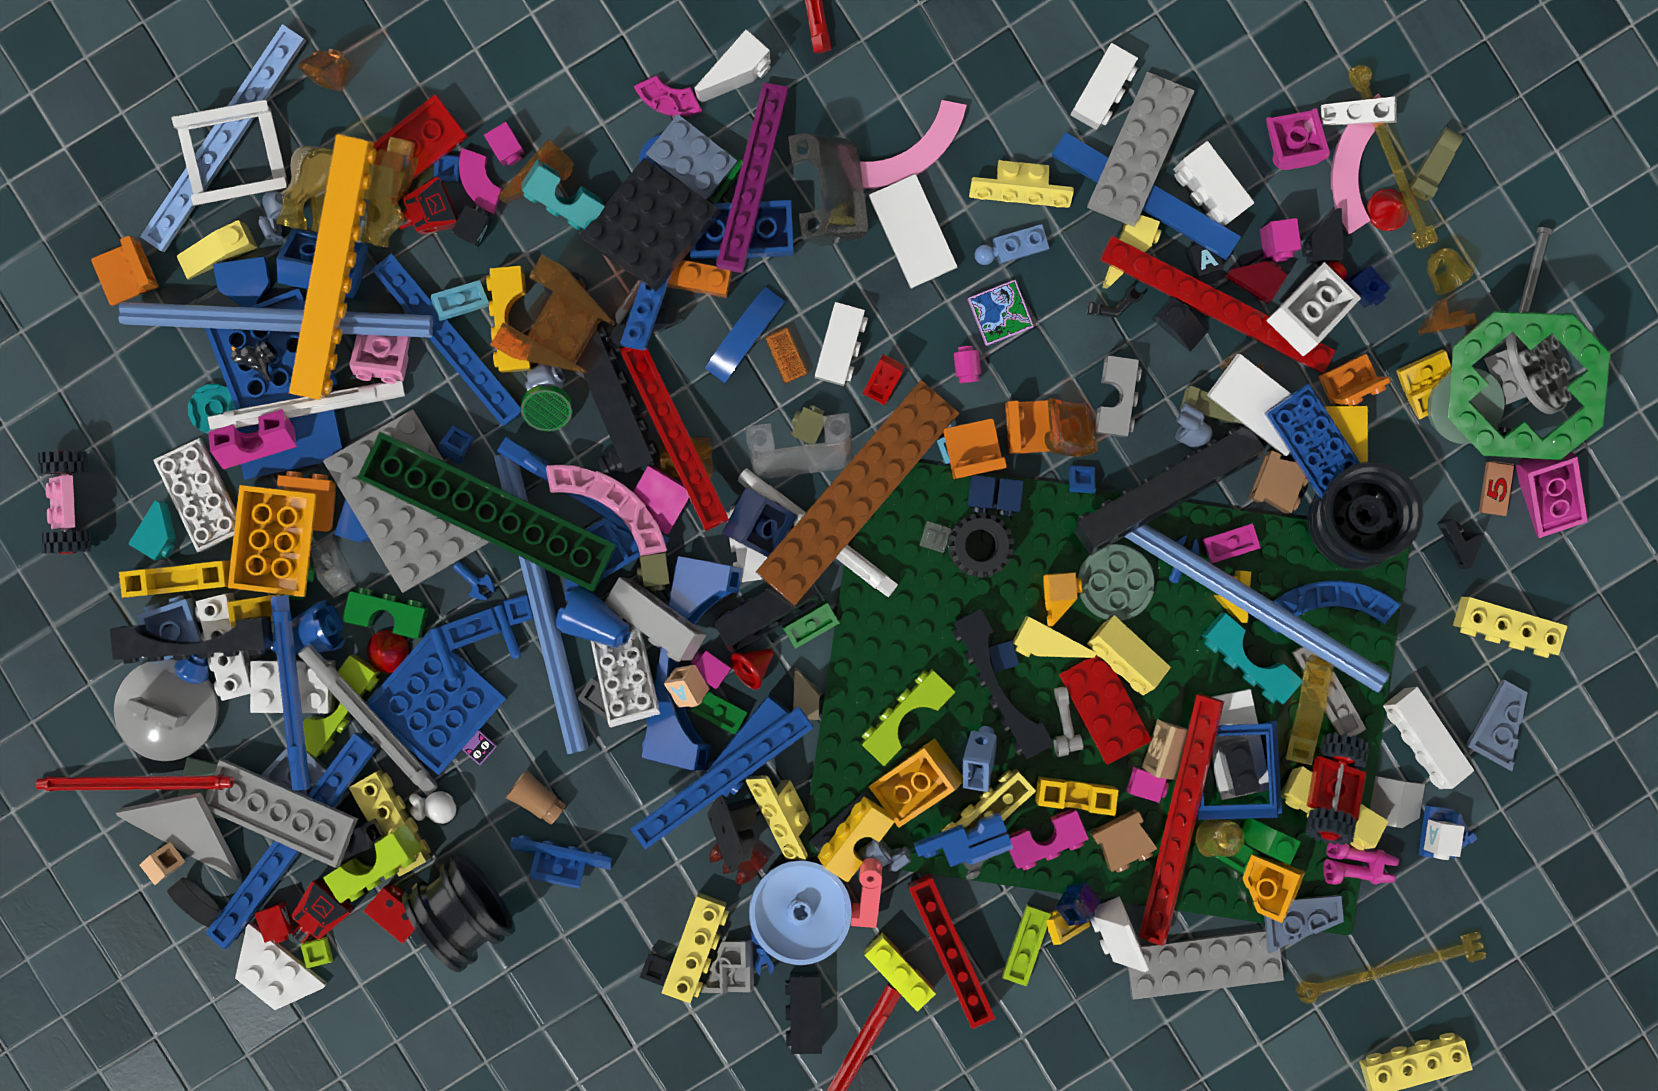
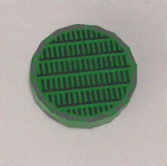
(546, 408)

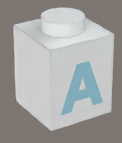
(1444, 839)

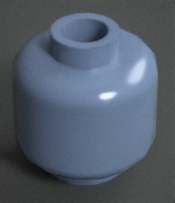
(544, 376)

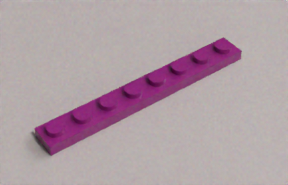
(752, 178)

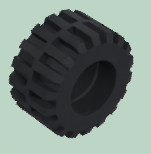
(1002, 551)

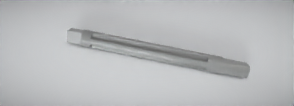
(368, 719)

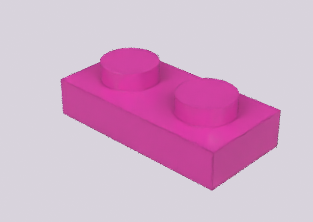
(1231, 543)

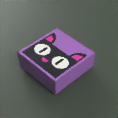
(479, 747)

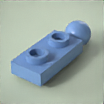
(1013, 246)

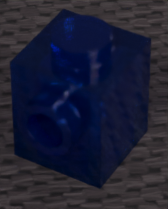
(1369, 287)
(1078, 904)

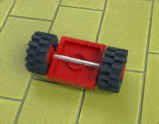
(1336, 788)

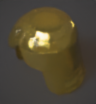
(1456, 270)
(1219, 838)

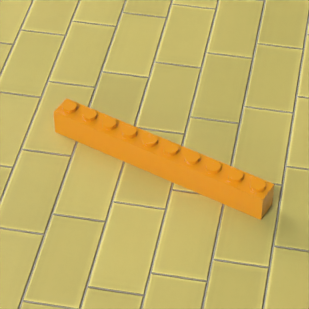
(332, 266)

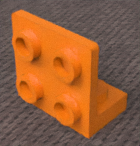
(125, 271)
(1027, 426)
(973, 448)

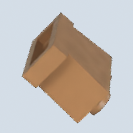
(1278, 483)
(1123, 841)

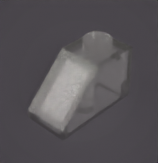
(332, 567)

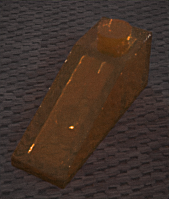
(326, 69)
(550, 155)

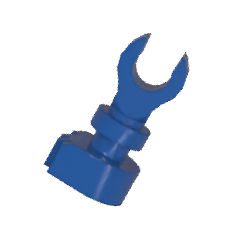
(763, 957)

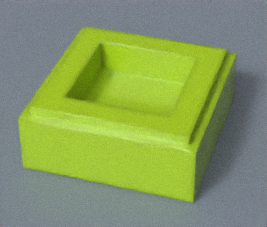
(316, 952)

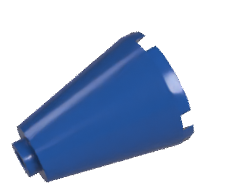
(591, 619)
(318, 626)

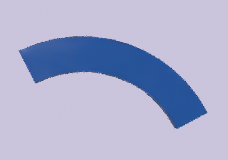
(1338, 594)

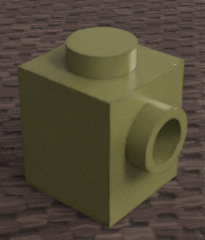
(808, 424)
(654, 571)

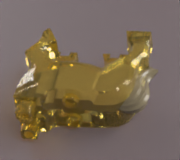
(390, 180)

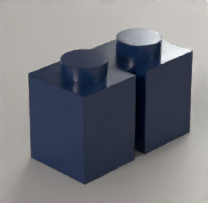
(994, 494)

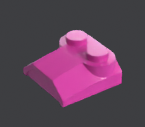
(1297, 140)

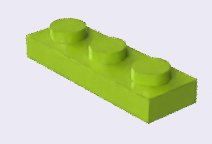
(1026, 945)

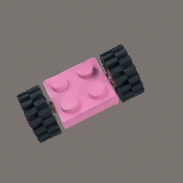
(61, 497)

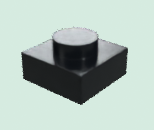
(656, 969)

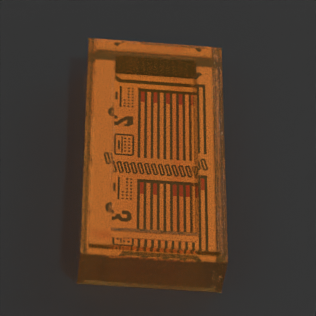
(786, 355)

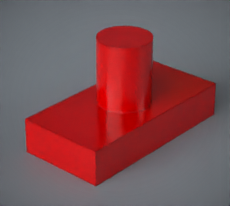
(883, 379)

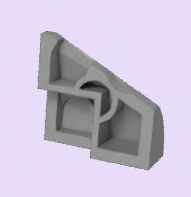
(732, 969)

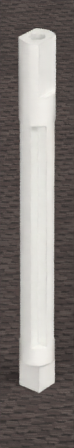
(307, 405)
(847, 556)

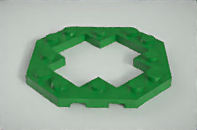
(1523, 439)

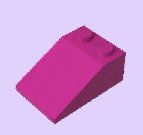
(1552, 493)

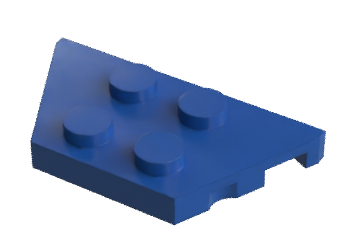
(625, 553)

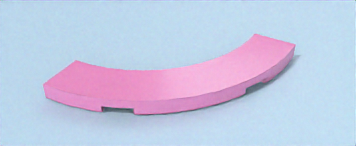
(921, 155)
(1345, 175)
(613, 495)

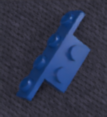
(643, 316)
(557, 863)

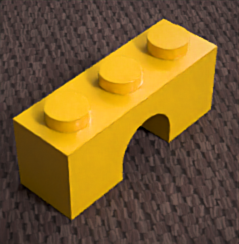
(1075, 794)
(864, 821)

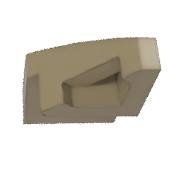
(806, 695)

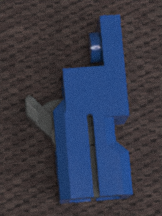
(969, 846)

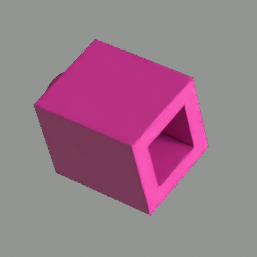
(505, 145)
(711, 668)
(1146, 785)

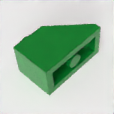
(1270, 840)

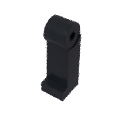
(666, 318)
(360, 840)

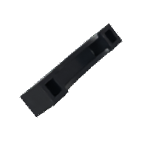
(974, 632)
(136, 642)

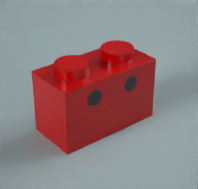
(389, 912)

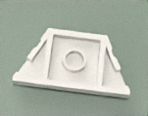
(273, 971)

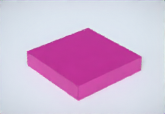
(662, 496)

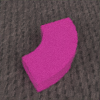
(667, 99)
(476, 180)

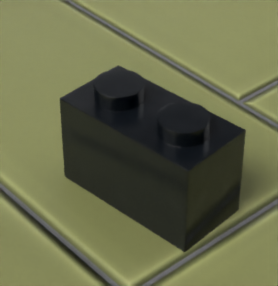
(1238, 766)

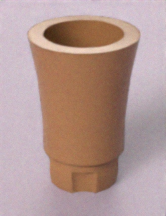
(536, 798)

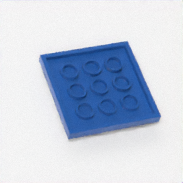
(429, 711)

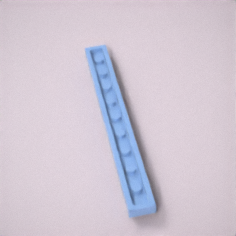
(223, 138)

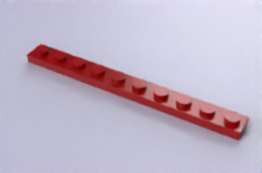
(1208, 301)
(1181, 819)

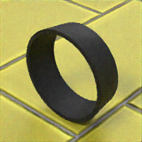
(194, 901)

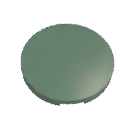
(1488, 402)
(1116, 582)

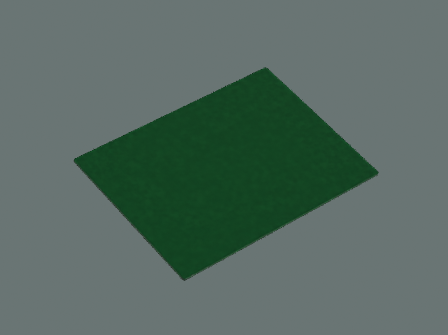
(894, 638)

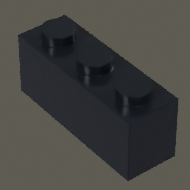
(804, 1012)

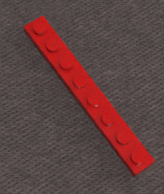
(675, 437)

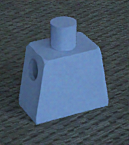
(980, 751)

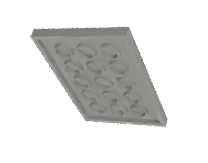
(406, 537)

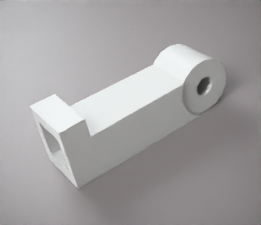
(1360, 112)

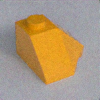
(1060, 594)
(1272, 886)

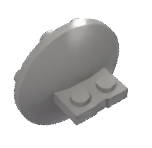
(1532, 373)
(163, 713)

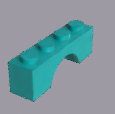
(1227, 637)

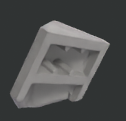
(1397, 800)

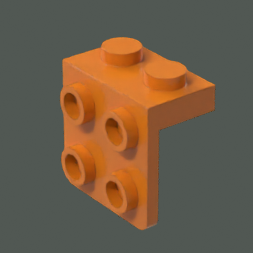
(1352, 381)
(317, 485)

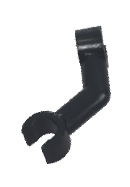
(1101, 310)

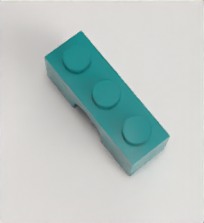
(578, 209)

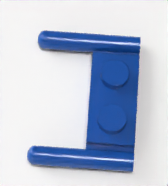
(472, 630)

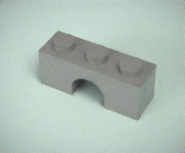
(1123, 375)

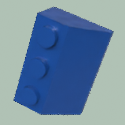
(297, 258)

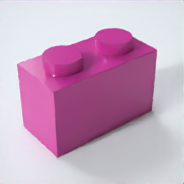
(1280, 240)

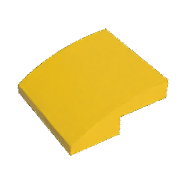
(1420, 379)

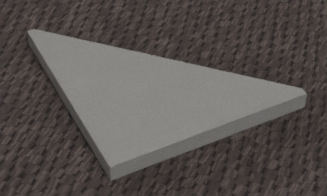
(189, 828)

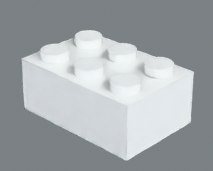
(1212, 185)
(1313, 309)
(266, 690)

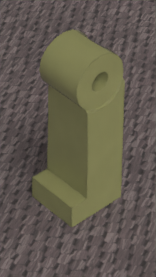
(1435, 164)
(1209, 408)

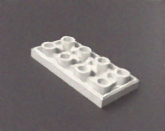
(913, 231)
(1249, 394)
(198, 494)
(626, 680)
(1239, 710)

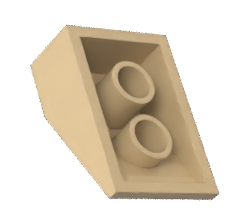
(1165, 750)

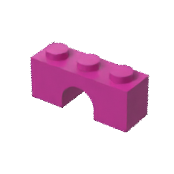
(235, 448)
(1067, 834)

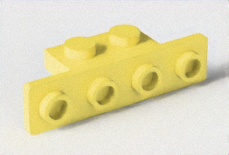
(1021, 184)
(783, 814)

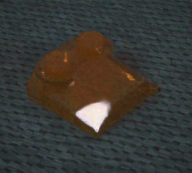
(1070, 429)

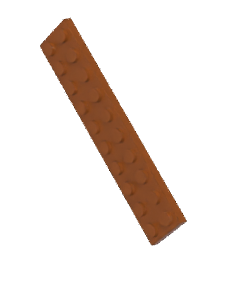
(857, 493)

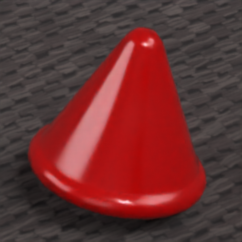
(1387, 210)
(387, 651)
(751, 666)

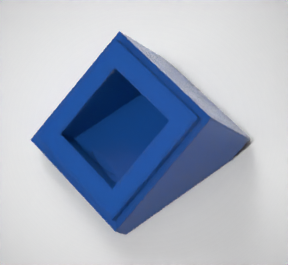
(455, 444)

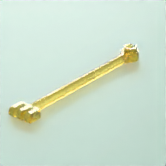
(1425, 236)
(1466, 949)

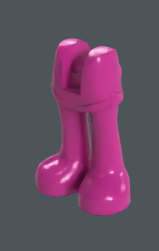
(1374, 872)

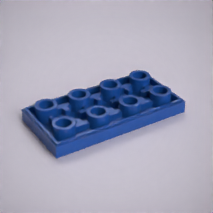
(1311, 438)

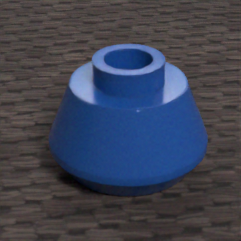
(192, 669)

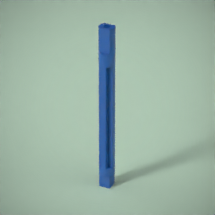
(538, 467)
(290, 692)

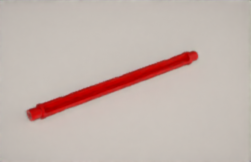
(135, 782)

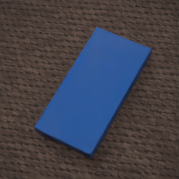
(316, 439)

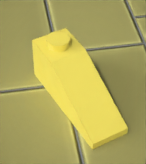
(1140, 237)
(216, 248)
(1043, 641)

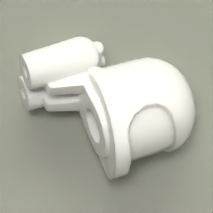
(437, 807)

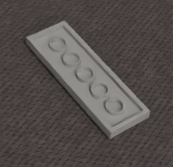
(1140, 149)
(282, 814)
(1206, 965)

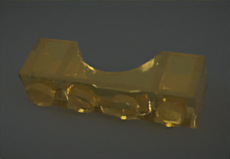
(1310, 710)

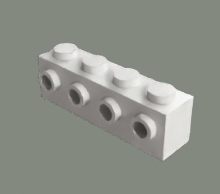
(233, 672)
(1428, 738)

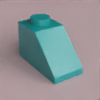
(155, 532)

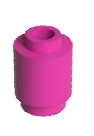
(967, 364)

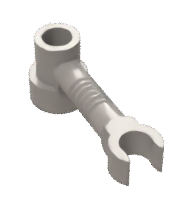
(1068, 741)

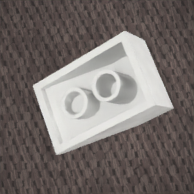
(736, 68)
(1118, 935)

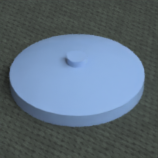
(800, 912)

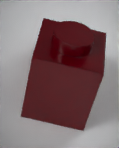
(1258, 279)

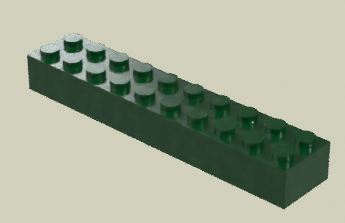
(487, 511)

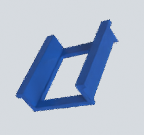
(1251, 810)

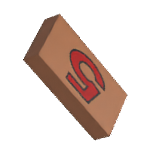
(1496, 489)

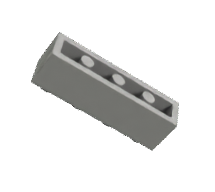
(655, 619)

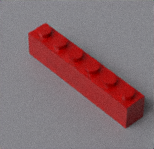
(951, 951)

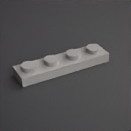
(1338, 705)

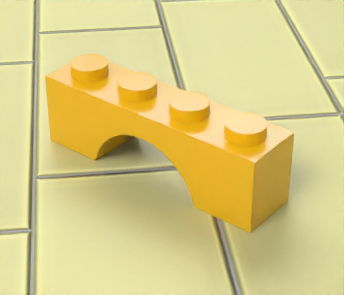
(506, 287)
(174, 579)

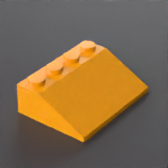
(272, 540)

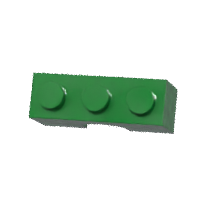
(408, 617)

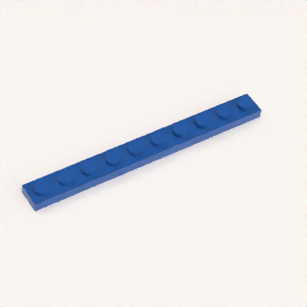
(279, 856)

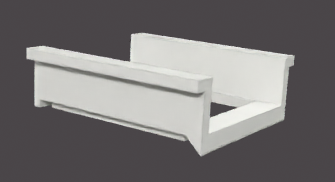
(223, 115)

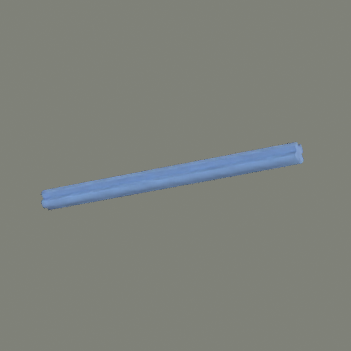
(269, 319)
(1260, 607)
(545, 622)

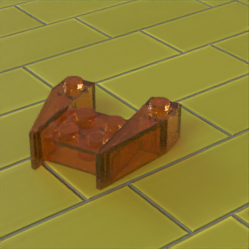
(562, 325)

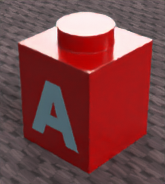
(275, 922)

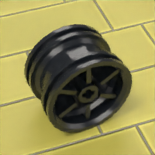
(1392, 492)
(458, 913)

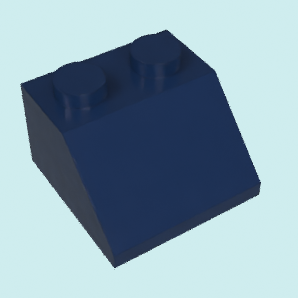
(759, 523)

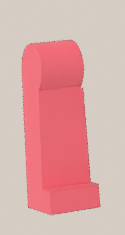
(866, 912)

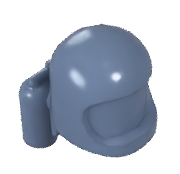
(272, 205)
(1193, 429)
(879, 850)

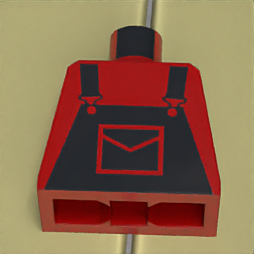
(429, 208)
(318, 911)

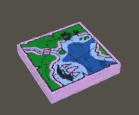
(1000, 312)

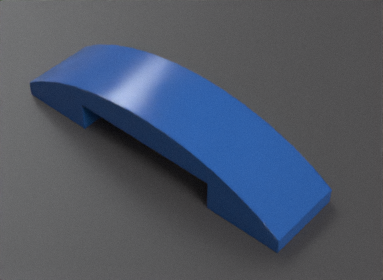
(744, 334)

